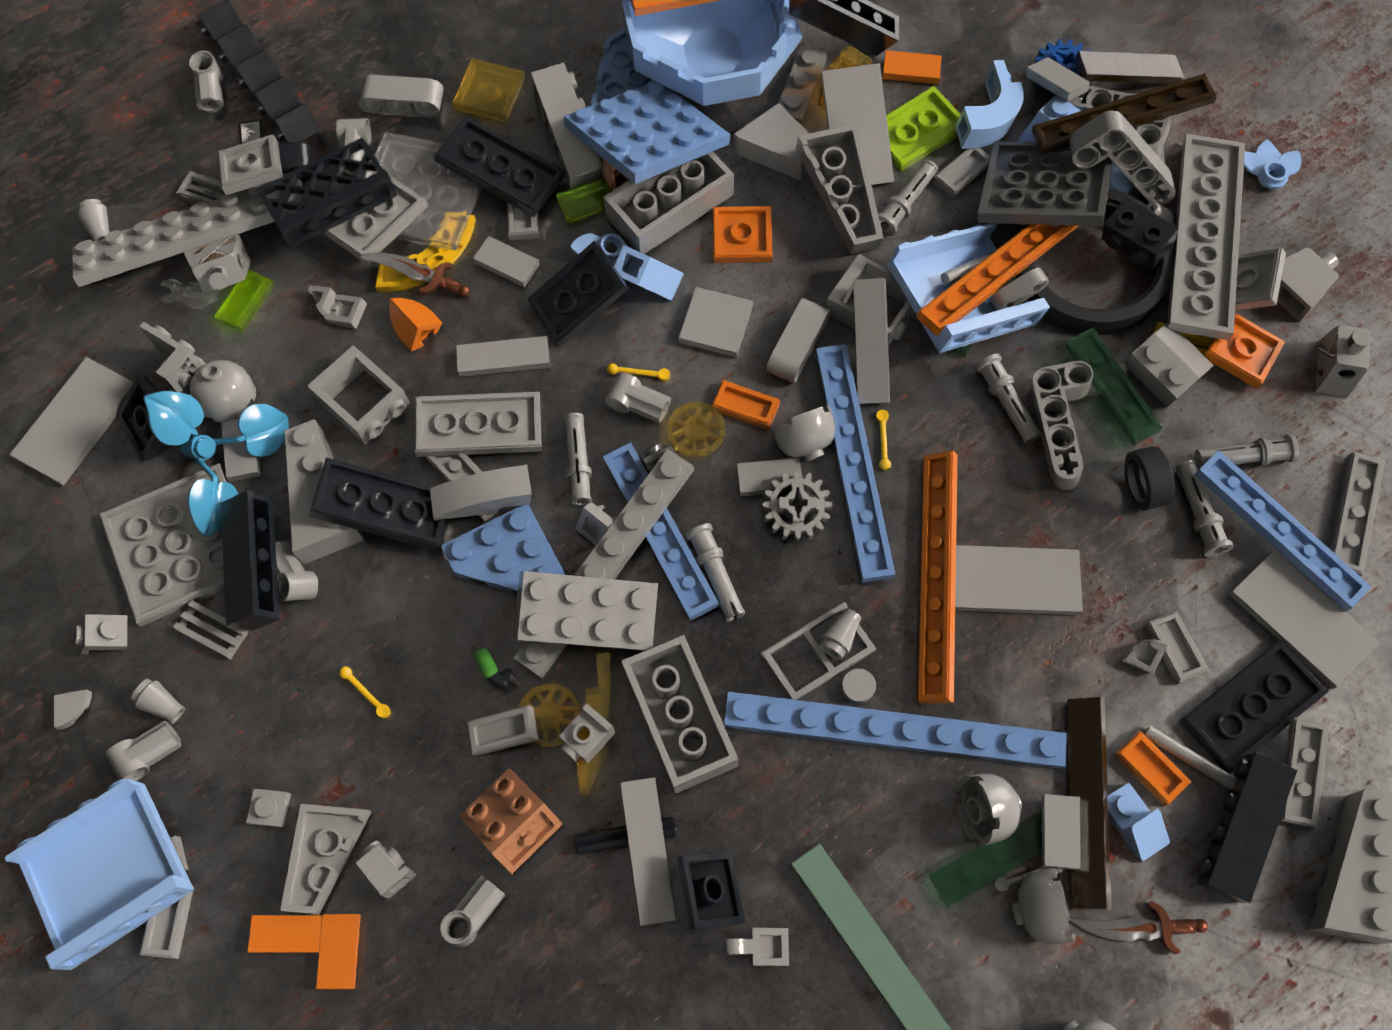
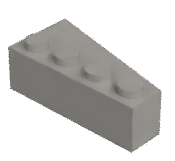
(556, 97)
(843, 182)
(305, 459)
(1359, 872)

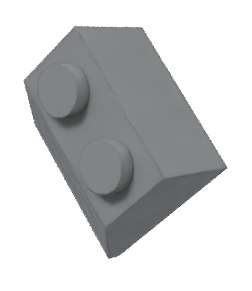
(1167, 364)

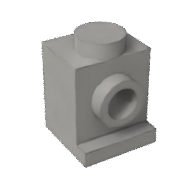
(600, 734)
(384, 869)

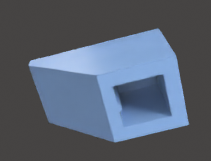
(648, 272)

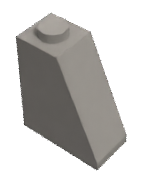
(773, 142)

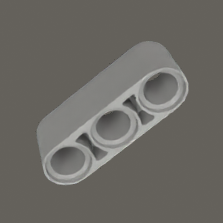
(401, 96)
(798, 340)

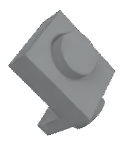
(101, 633)

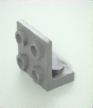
(180, 362)

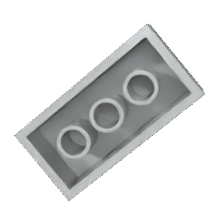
(669, 201)
(585, 611)
(680, 714)

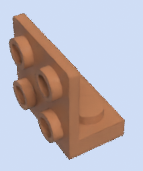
(510, 820)

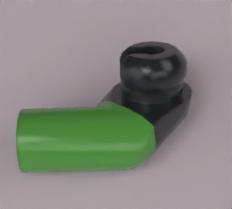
(489, 671)

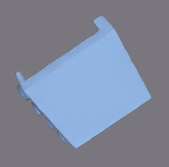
(918, 273)
(101, 872)

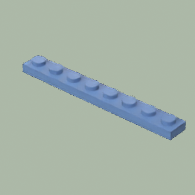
(855, 465)

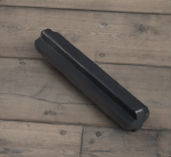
(614, 837)

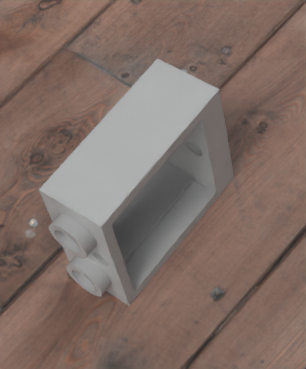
(866, 269)
(340, 375)

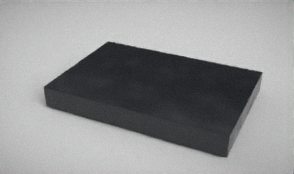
(578, 293)

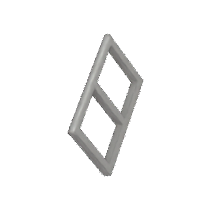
(832, 672)

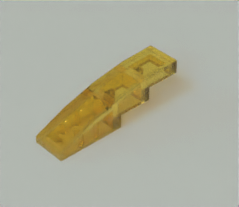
(601, 701)

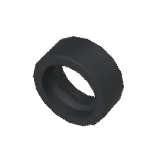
(1149, 478)

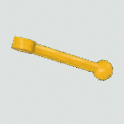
(663, 374)
(882, 417)
(382, 710)

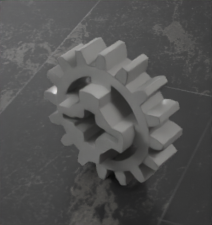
(809, 506)

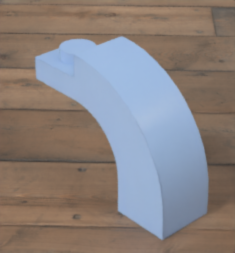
(989, 123)

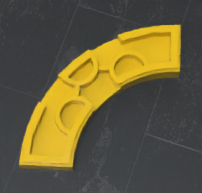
(392, 280)

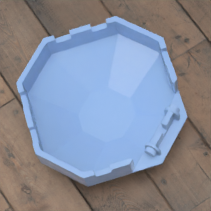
(713, 48)

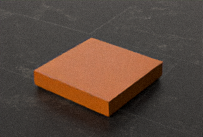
(742, 234)
(1247, 353)

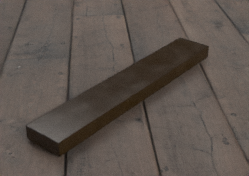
(1136, 109)
(1089, 781)

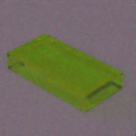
(583, 200)
(244, 301)

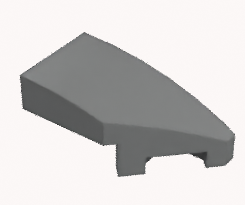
(336, 308)

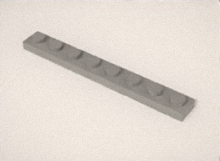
(619, 543)

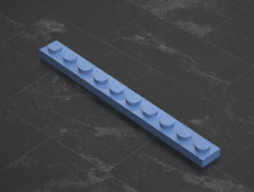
(896, 730)

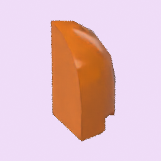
(412, 321)

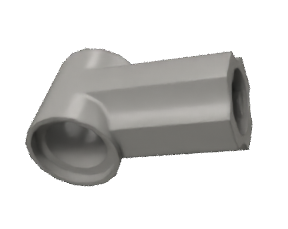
(207, 81)
(352, 130)
(630, 395)
(293, 580)
(133, 756)
(474, 909)

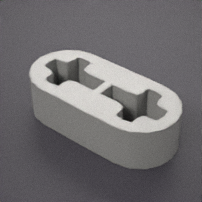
(1019, 289)

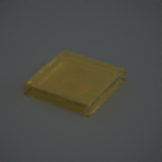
(489, 89)

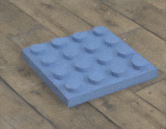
(646, 131)

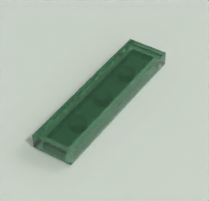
(1114, 387)
(988, 862)

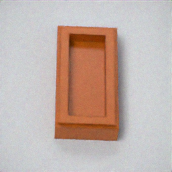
(912, 67)
(746, 404)
(1152, 768)
(285, 934)
(338, 951)

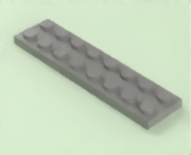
(173, 234)
(1207, 237)

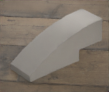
(481, 493)

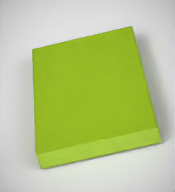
(920, 127)

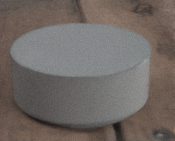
(858, 686)

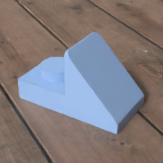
(1138, 826)

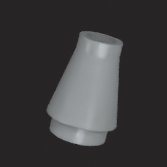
(94, 218)
(840, 635)
(156, 700)

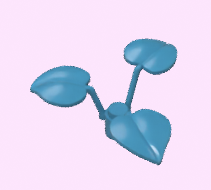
(173, 421)

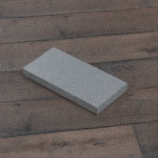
(858, 97)
(73, 421)
(477, 424)
(1018, 580)
(1304, 619)

